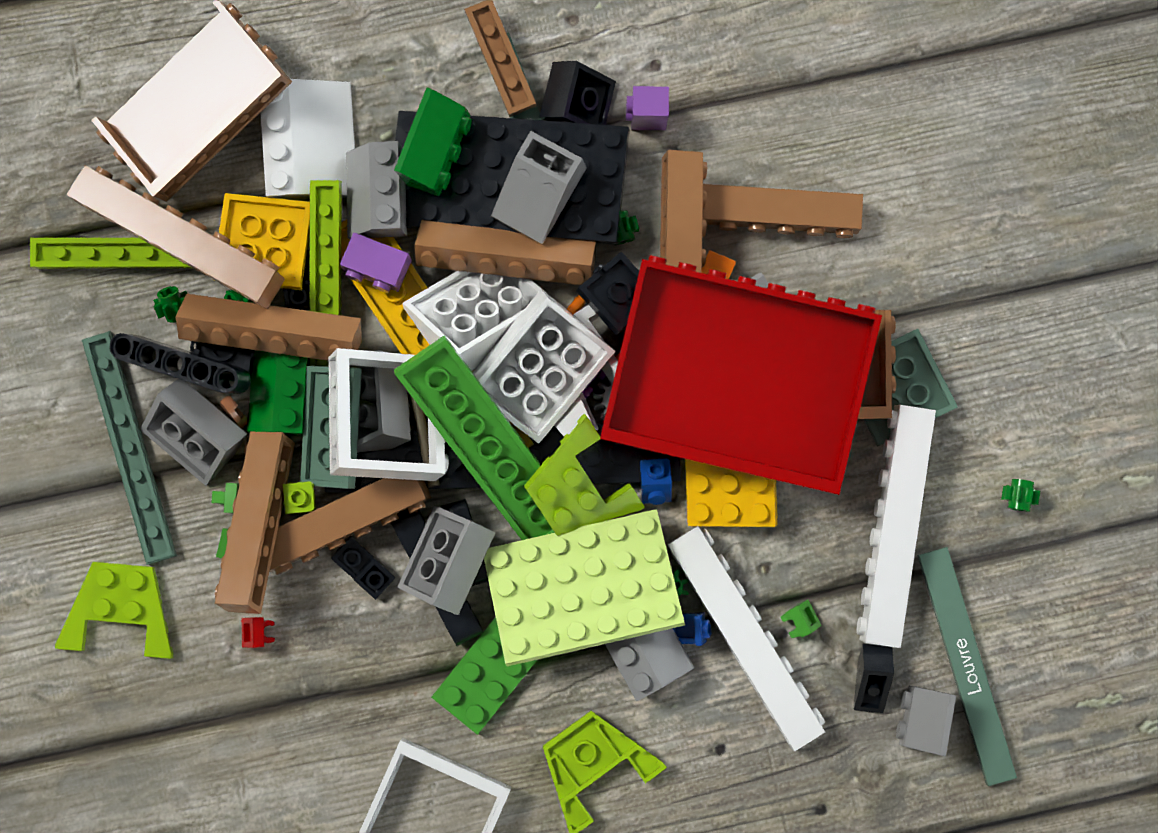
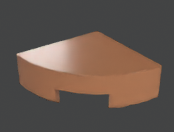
(233, 411)

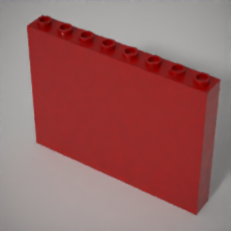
(741, 375)

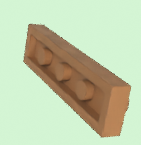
(500, 57)

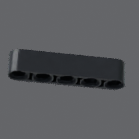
(192, 363)
(461, 626)

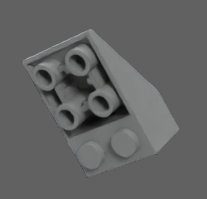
(538, 187)

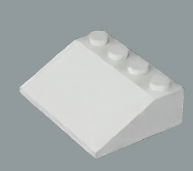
(307, 137)
(470, 311)
(541, 365)

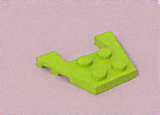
(566, 492)
(122, 596)
(585, 754)

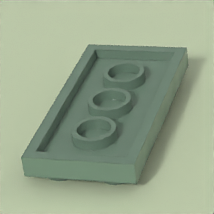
(315, 444)

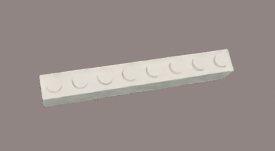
(896, 526)
(746, 639)

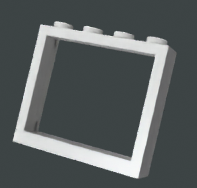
(339, 424)
(444, 765)

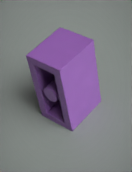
(648, 108)
(375, 263)

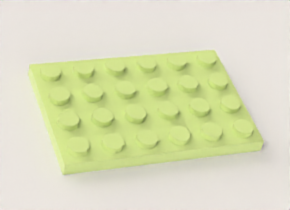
(582, 588)

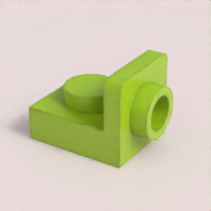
(299, 498)

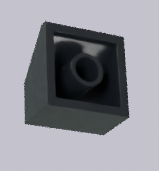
(577, 94)

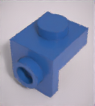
(656, 481)
(695, 629)

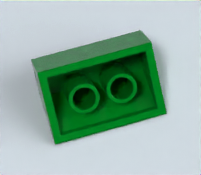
(433, 143)
(277, 393)

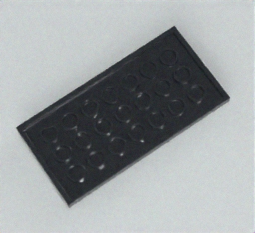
(487, 158)

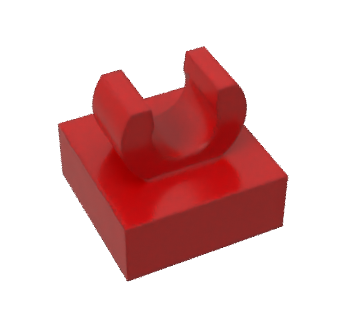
(253, 632)

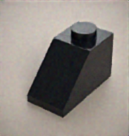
(873, 678)

